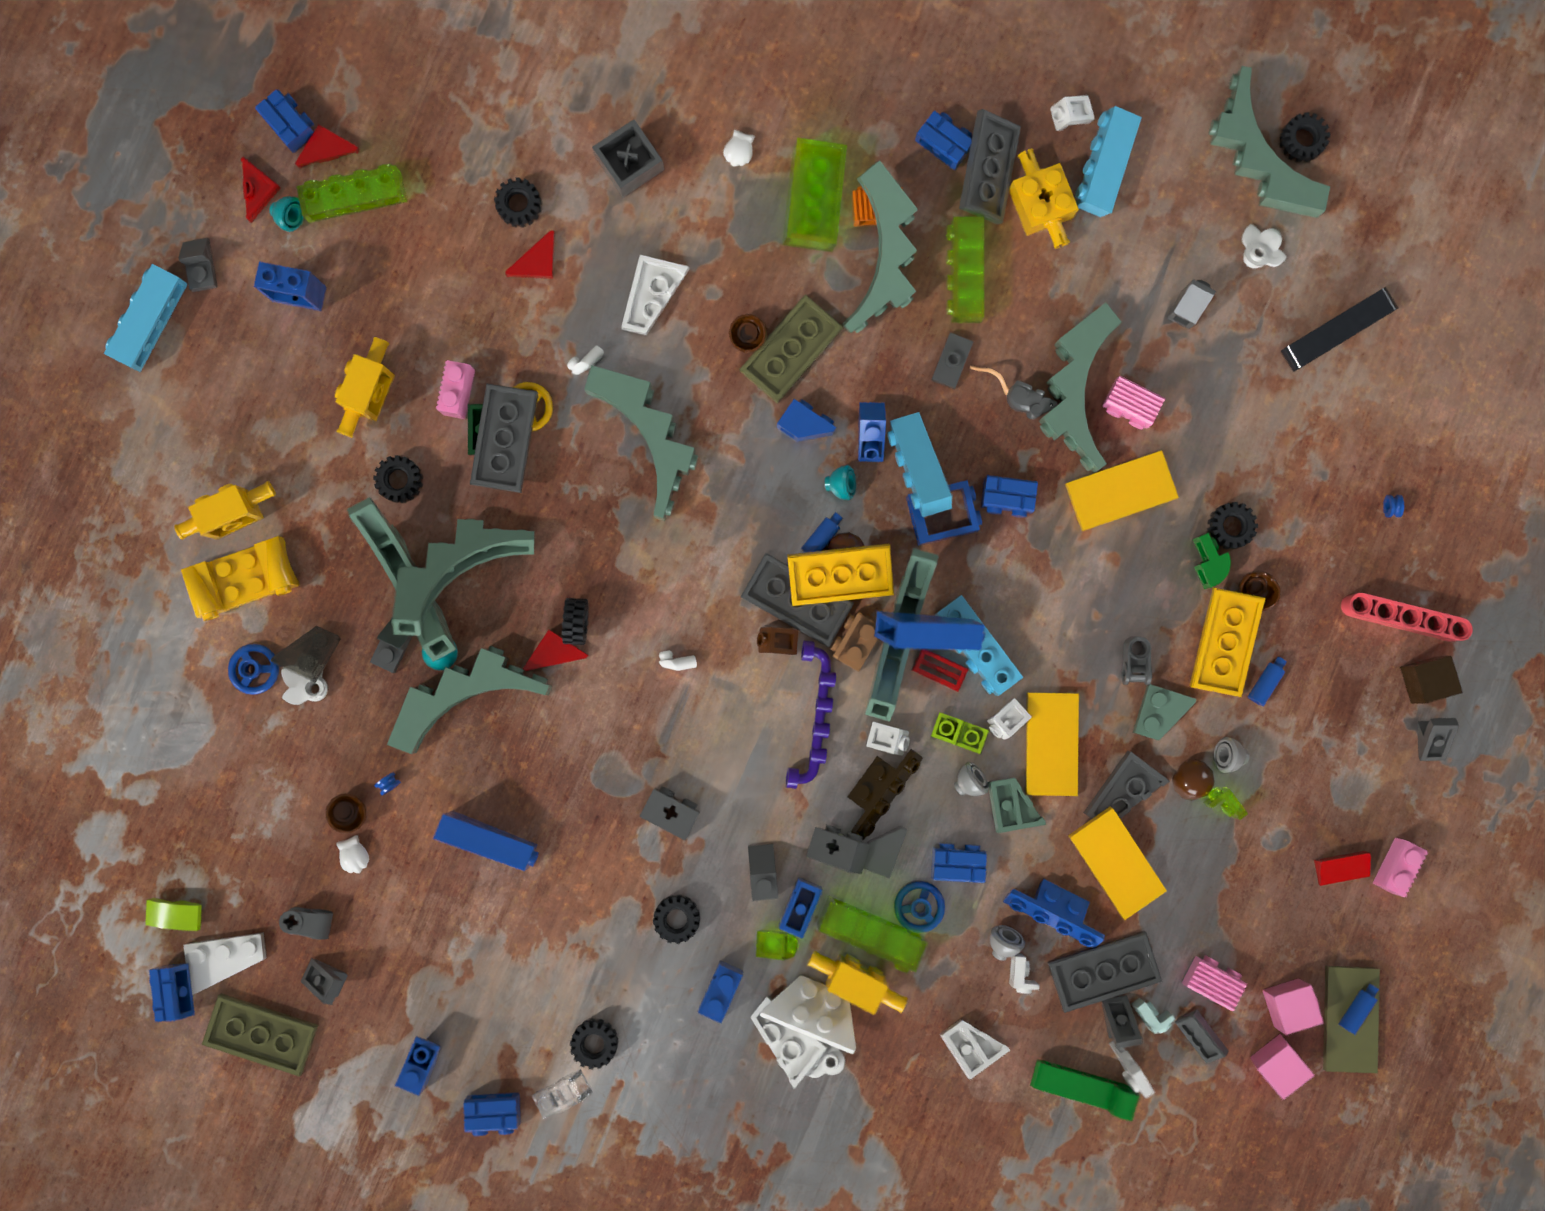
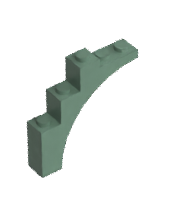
(1279, 185)
(891, 209)
(1069, 385)
(631, 397)
(473, 546)
(392, 554)
(893, 660)
(423, 708)

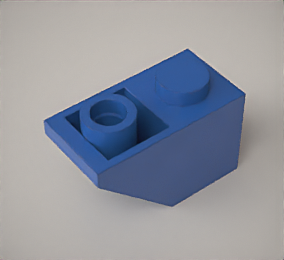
(804, 424)
(871, 432)
(418, 1066)

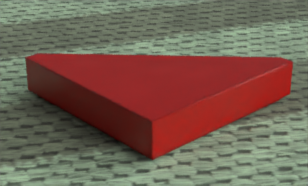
(324, 147)
(257, 189)
(537, 261)
(553, 652)

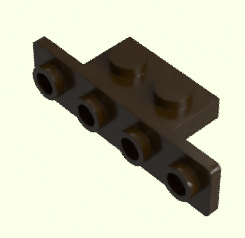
(879, 788)

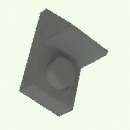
(199, 264)
(390, 648)
(1436, 738)
(323, 980)
(1121, 1022)

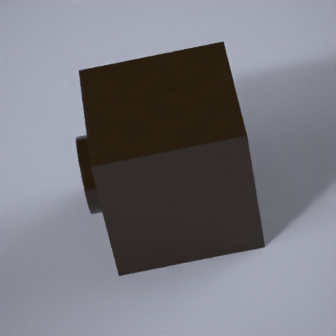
(1431, 679)

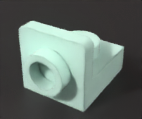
(1148, 1015)

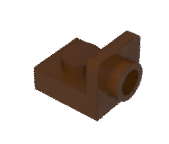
(777, 640)

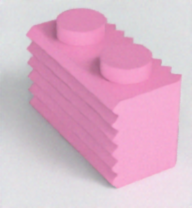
(455, 389)
(1133, 403)
(1400, 867)
(1215, 983)

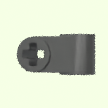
(1136, 663)
(311, 922)

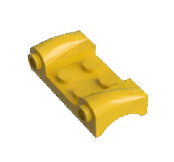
(239, 578)

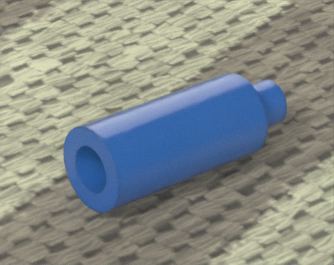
(822, 534)
(1267, 682)
(1359, 1009)

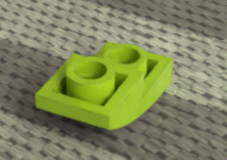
(960, 733)
(173, 915)

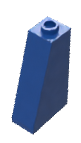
(928, 631)
(486, 841)

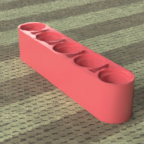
(1418, 617)

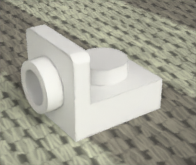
(1072, 111)
(1008, 719)
(888, 739)
(1018, 971)

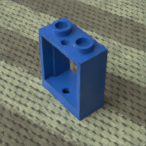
(283, 283)
(973, 516)

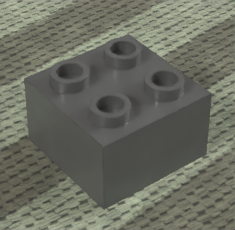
(628, 158)

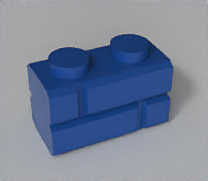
(286, 122)
(944, 139)
(1009, 495)
(959, 864)
(800, 907)
(720, 991)
(171, 992)
(492, 1113)

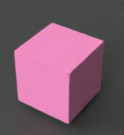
(1293, 1006)
(1281, 1066)

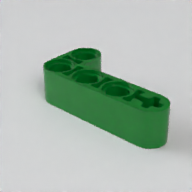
(1086, 1088)

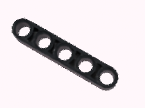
(1339, 329)

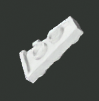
(650, 292)
(221, 958)
(793, 1049)

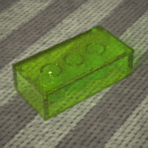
(814, 194)
(872, 934)

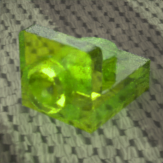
(1230, 805)
(776, 945)

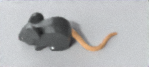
(1022, 397)

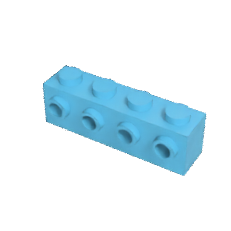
(1107, 161)
(145, 317)
(920, 465)
(990, 661)

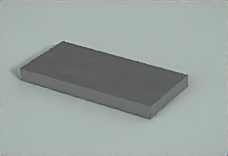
(990, 166)
(504, 438)
(772, 593)
(1104, 971)

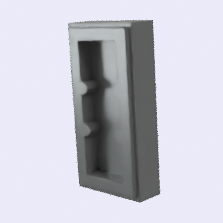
(952, 361)
(1201, 1036)

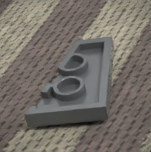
(1126, 786)

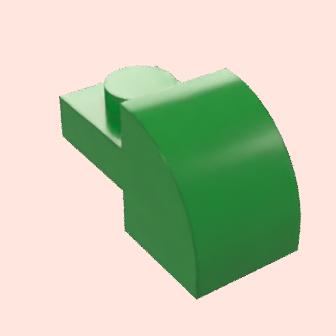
(1214, 566)

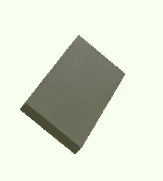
(791, 348)
(260, 1034)
(1341, 1048)

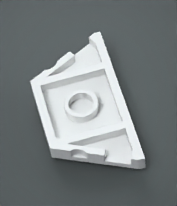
(814, 1012)

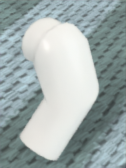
(590, 359)
(677, 664)

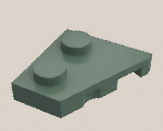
(1160, 711)
(1012, 807)

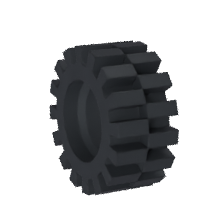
(1310, 124)
(518, 217)
(387, 468)
(1247, 521)
(575, 621)
(669, 933)
(590, 1059)

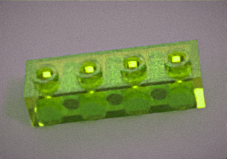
(351, 193)
(966, 269)

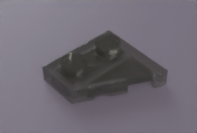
(308, 653)

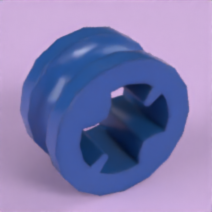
(1393, 506)
(387, 783)

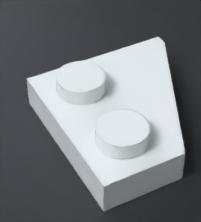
(972, 1047)
(1132, 1074)

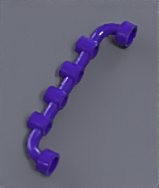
(823, 705)

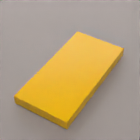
(1121, 490)
(840, 574)
(1227, 642)
(1052, 744)
(1117, 863)

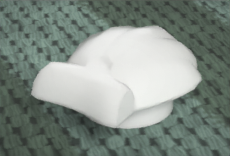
(739, 148)
(352, 855)

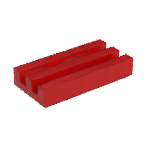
(920, 660)

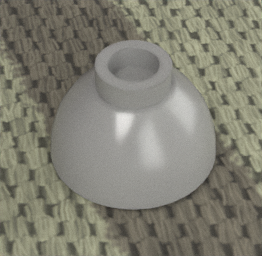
(1230, 755)
(971, 781)
(1005, 942)

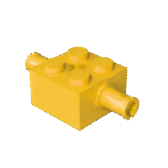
(1050, 185)
(364, 387)
(225, 511)
(857, 983)

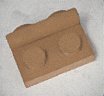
(856, 642)

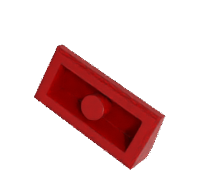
(1343, 867)

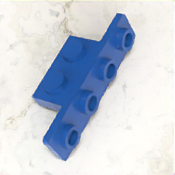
(1057, 909)

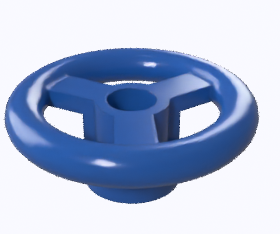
(244, 672)
(911, 908)

